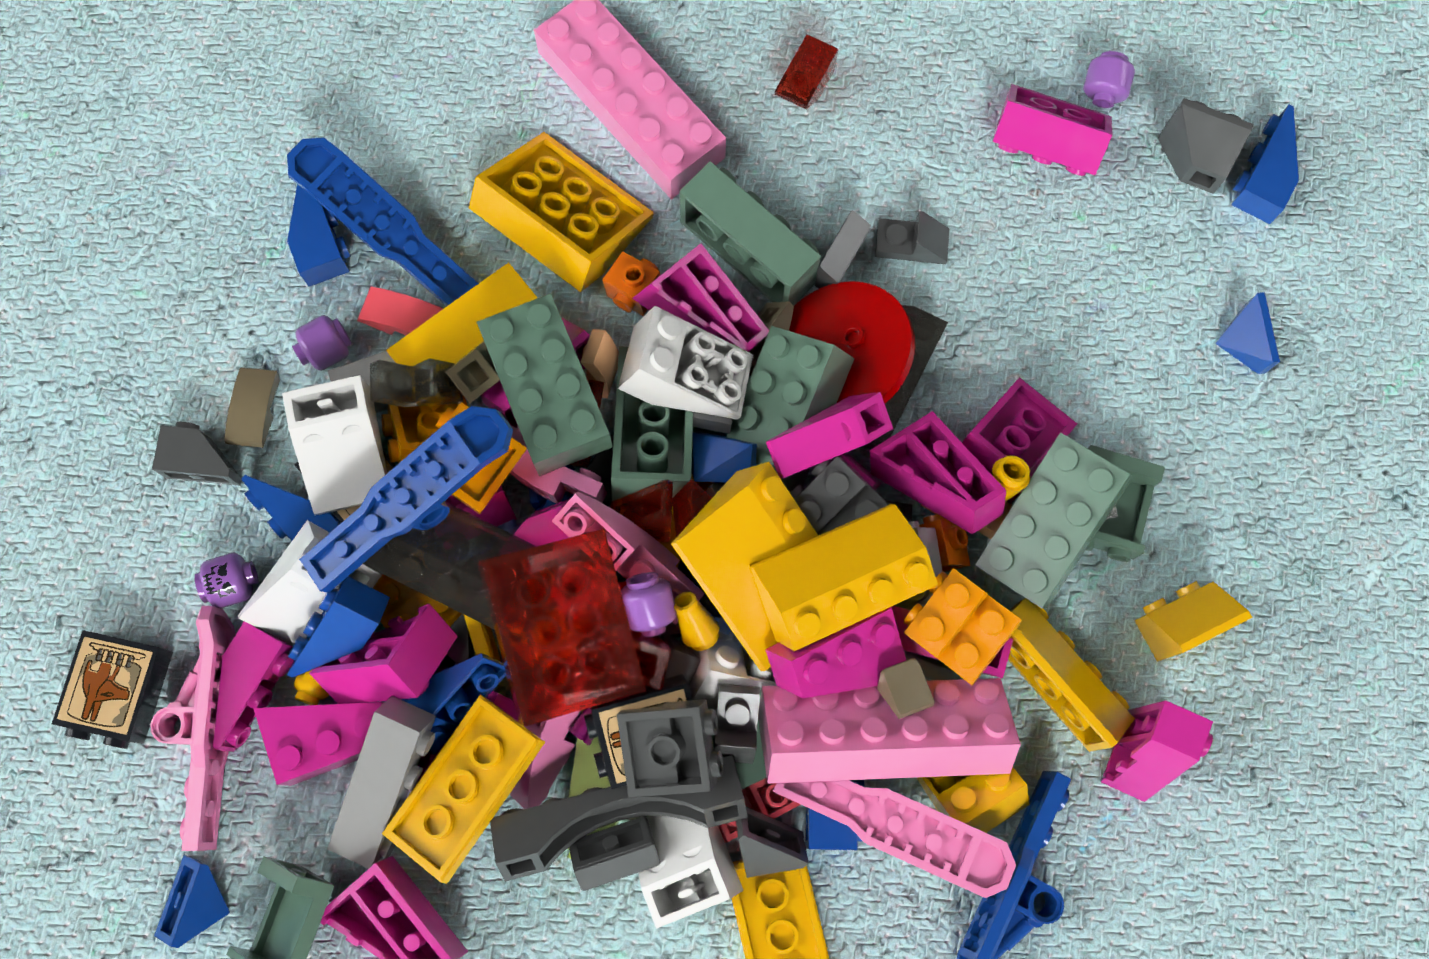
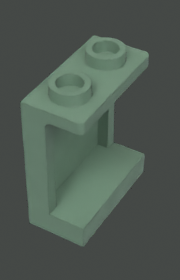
(1123, 535)
(290, 915)

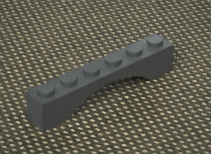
(535, 837)

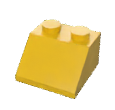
(1190, 619)

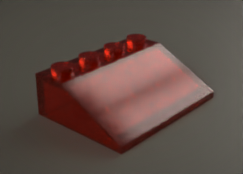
(561, 627)

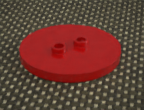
(866, 326)

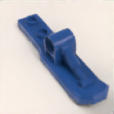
(374, 216)
(411, 493)
(1010, 914)

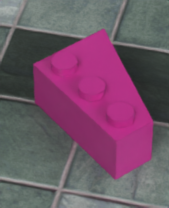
(706, 298)
(939, 474)
(840, 661)
(391, 662)
(313, 738)
(1157, 749)
(391, 917)

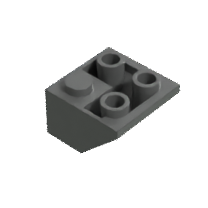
(1203, 143)

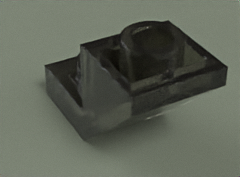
(413, 385)

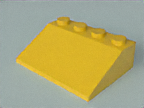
(559, 210)
(735, 529)

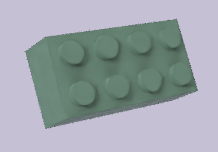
(748, 235)
(545, 384)
(788, 385)
(648, 443)
(1053, 521)

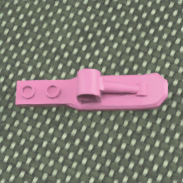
(197, 711)
(911, 832)

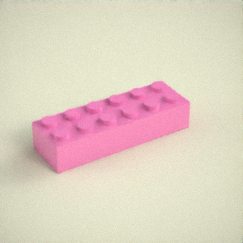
(630, 94)
(862, 738)

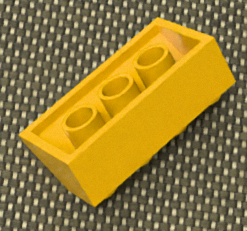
(842, 577)
(1066, 681)

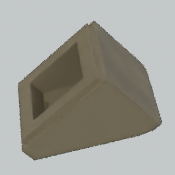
(905, 688)

